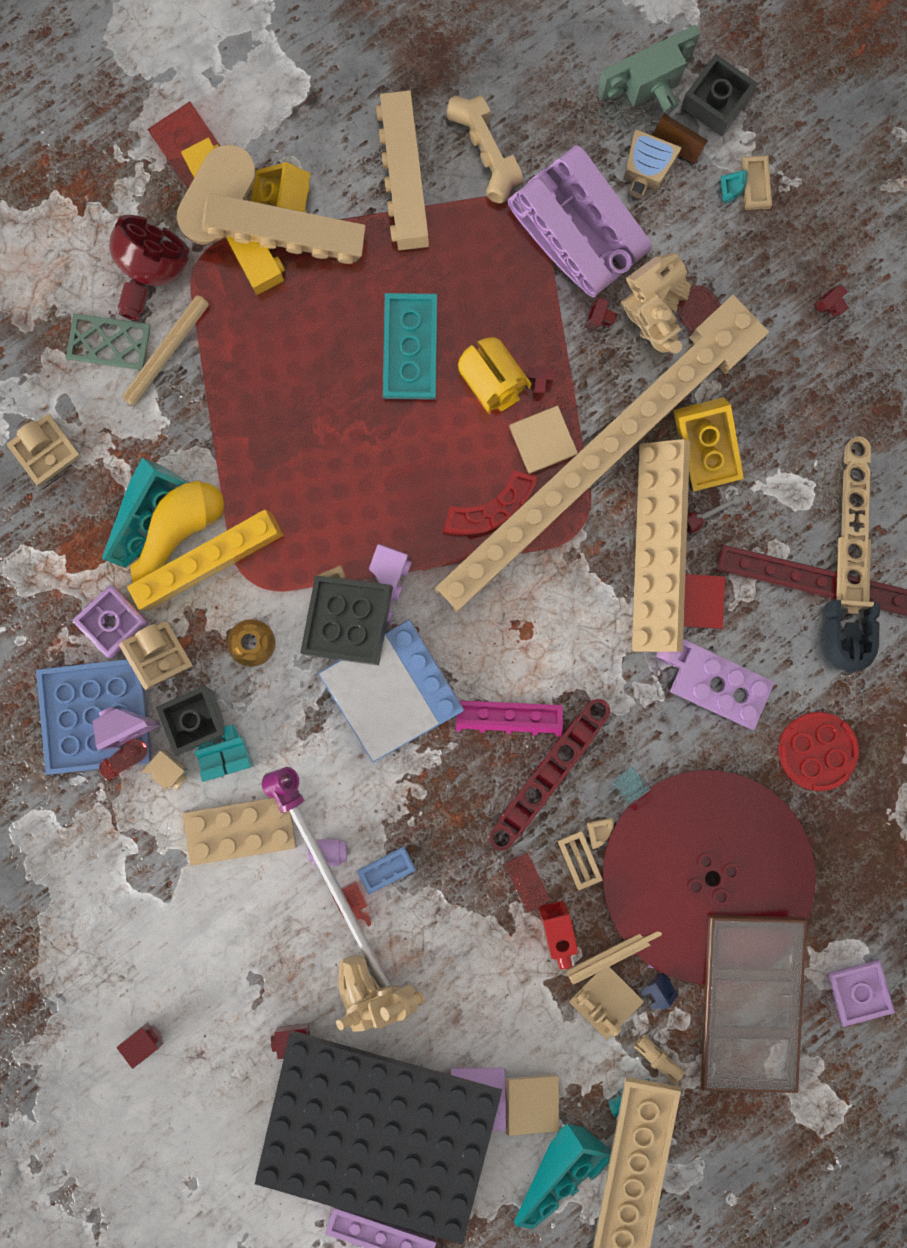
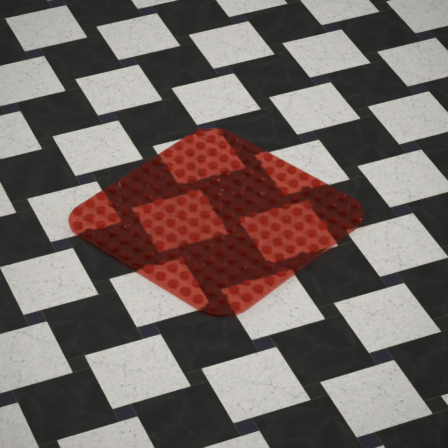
(302, 387)

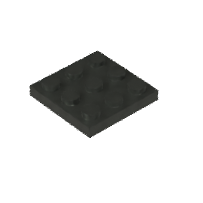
(347, 620)

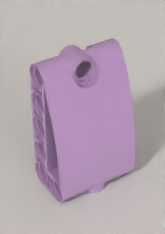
(580, 221)

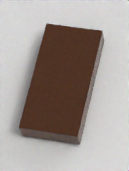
(678, 134)

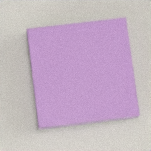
(860, 992)

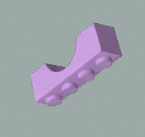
(388, 567)

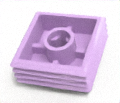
(94, 621)

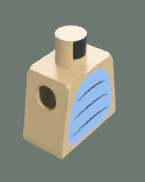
(648, 162)

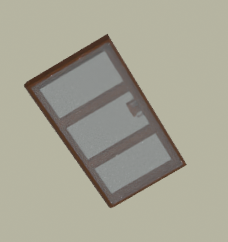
(753, 1003)

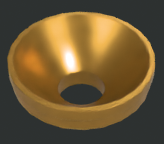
(263, 649)

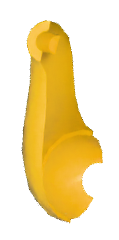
(176, 518)

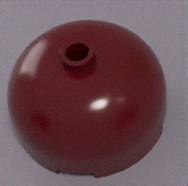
(143, 253)

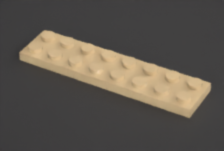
(661, 546)
(637, 1164)

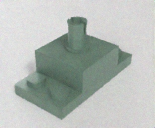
(651, 71)

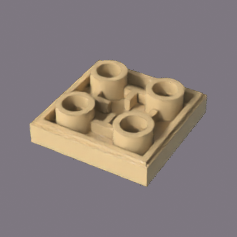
(543, 440)
(532, 1104)

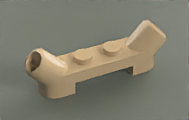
(505, 171)

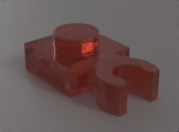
(356, 900)

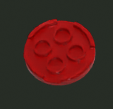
(818, 751)

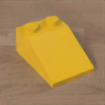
(713, 443)

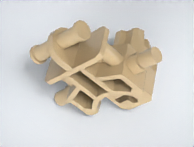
(647, 302)
(367, 1003)

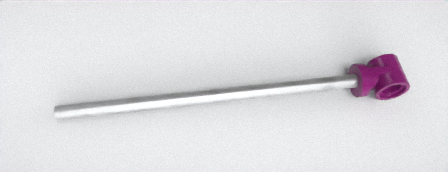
(283, 787)

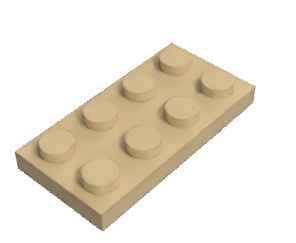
(238, 831)

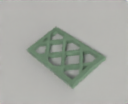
(98, 322)

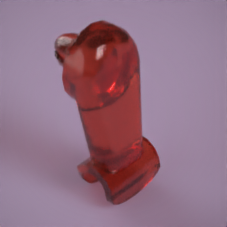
(126, 757)

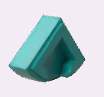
(733, 185)

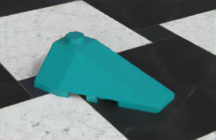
(145, 490)
(566, 1164)

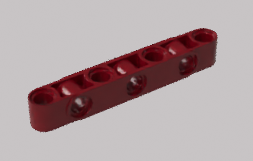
(549, 774)

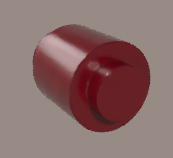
(133, 300)

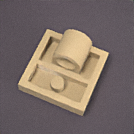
(43, 449)
(155, 655)

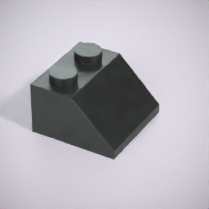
(191, 720)

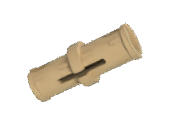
(659, 1059)

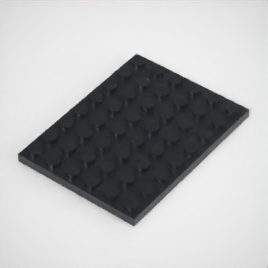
(377, 1136)

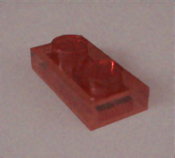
(527, 882)

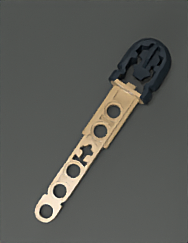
(854, 654)

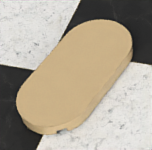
(224, 172)

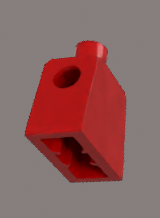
(559, 933)

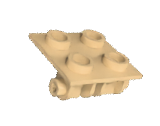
(606, 1002)

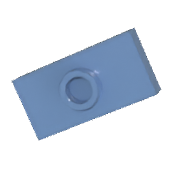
(386, 870)

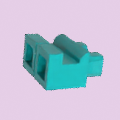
(225, 757)

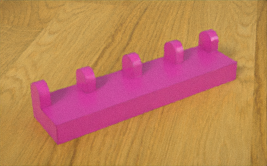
(510, 717)

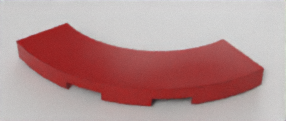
(493, 513)

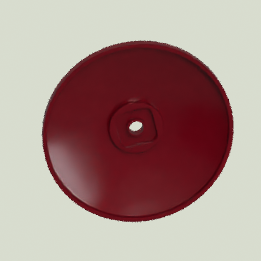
(681, 833)

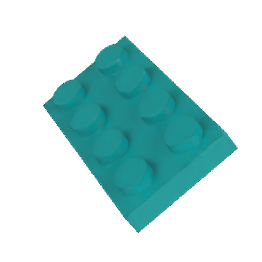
(410, 346)

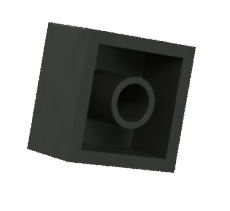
(719, 94)

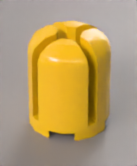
(493, 374)

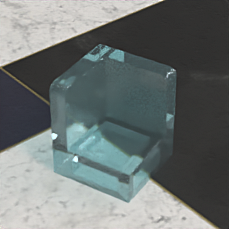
(630, 786)

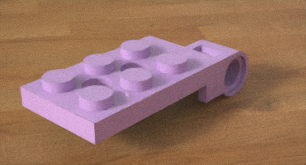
(694, 680)

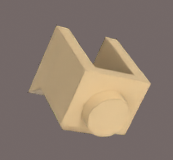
(167, 770)

